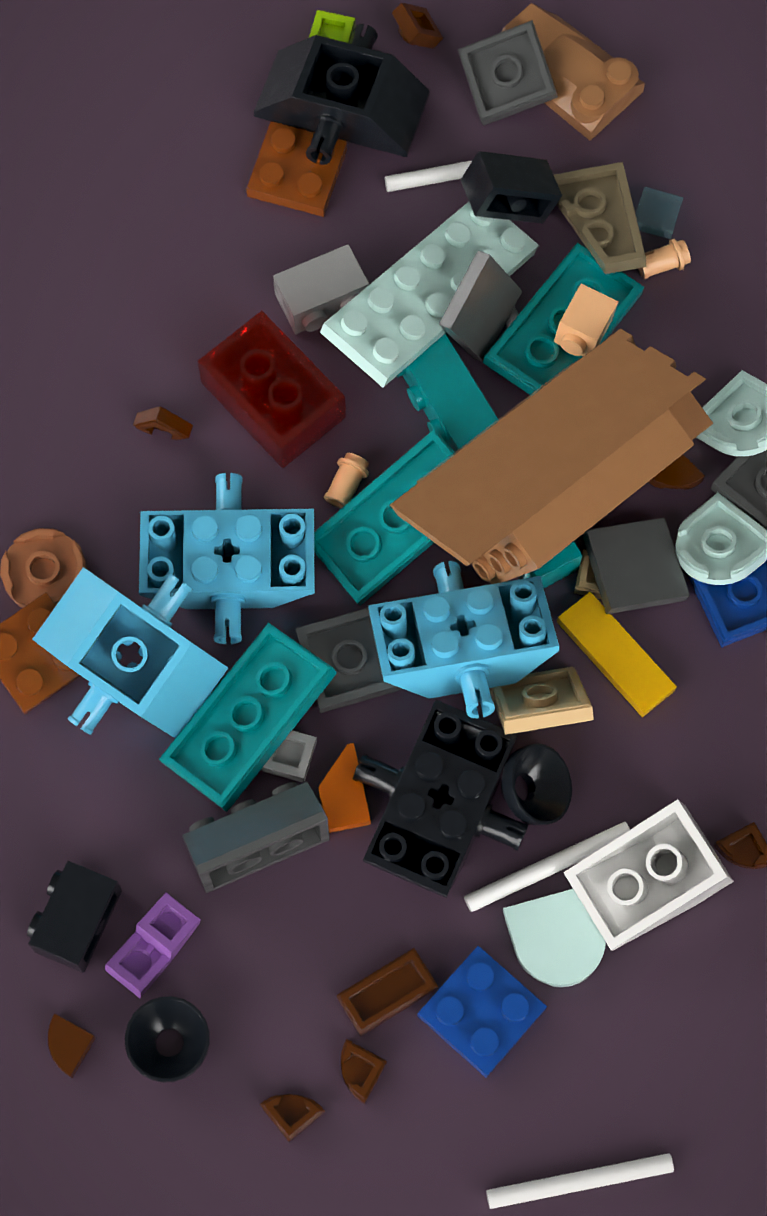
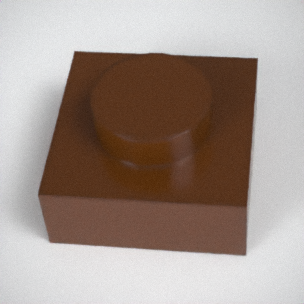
(417, 26)

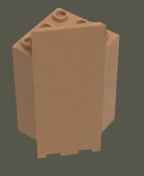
(558, 460)

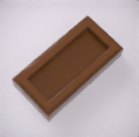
(387, 992)

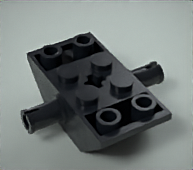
(344, 95)
(450, 760)

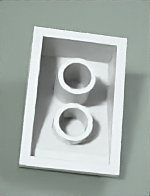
(648, 875)

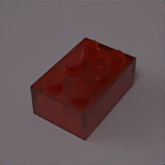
(272, 389)

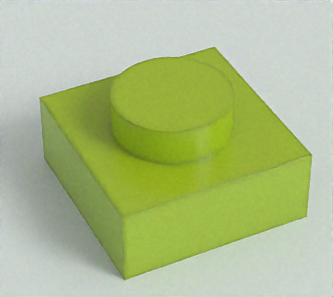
(333, 26)

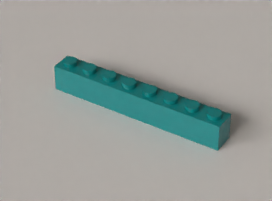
(459, 413)

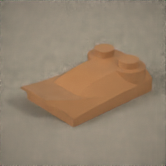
(587, 79)

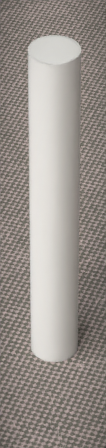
(426, 176)

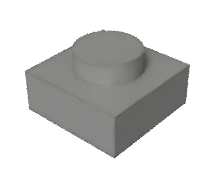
(292, 757)

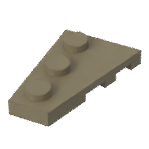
(603, 215)

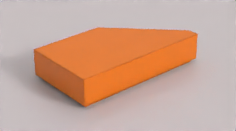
(342, 796)

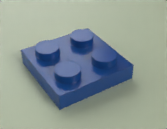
(481, 1011)

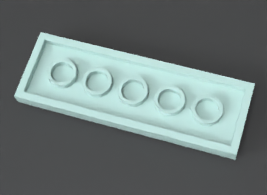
(402, 308)

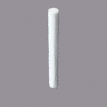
(542, 868)
(580, 1181)

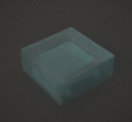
(658, 212)

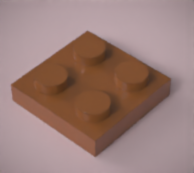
(286, 174)
(25, 666)

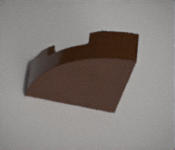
(163, 420)
(678, 475)
(744, 847)
(68, 1044)
(360, 1070)
(292, 1113)

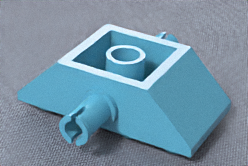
(267, 547)
(87, 636)
(464, 637)

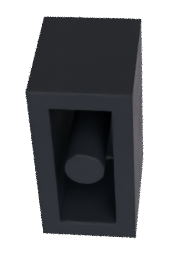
(511, 187)
(73, 916)

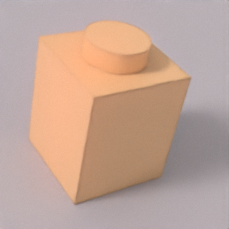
(585, 321)

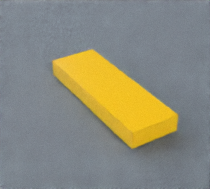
(616, 654)

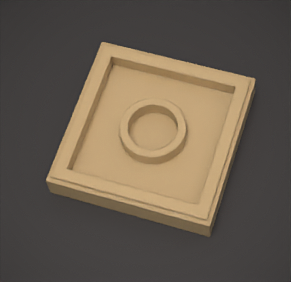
(542, 701)

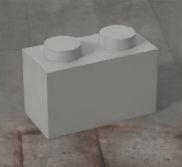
(319, 288)

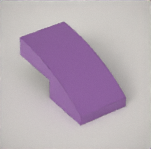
(152, 945)

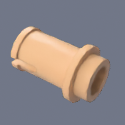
(666, 258)
(347, 479)

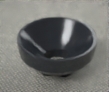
(546, 780)
(151, 1021)

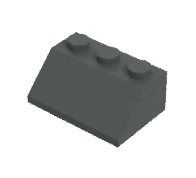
(256, 835)

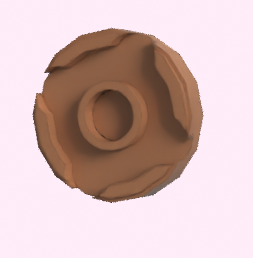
(39, 564)

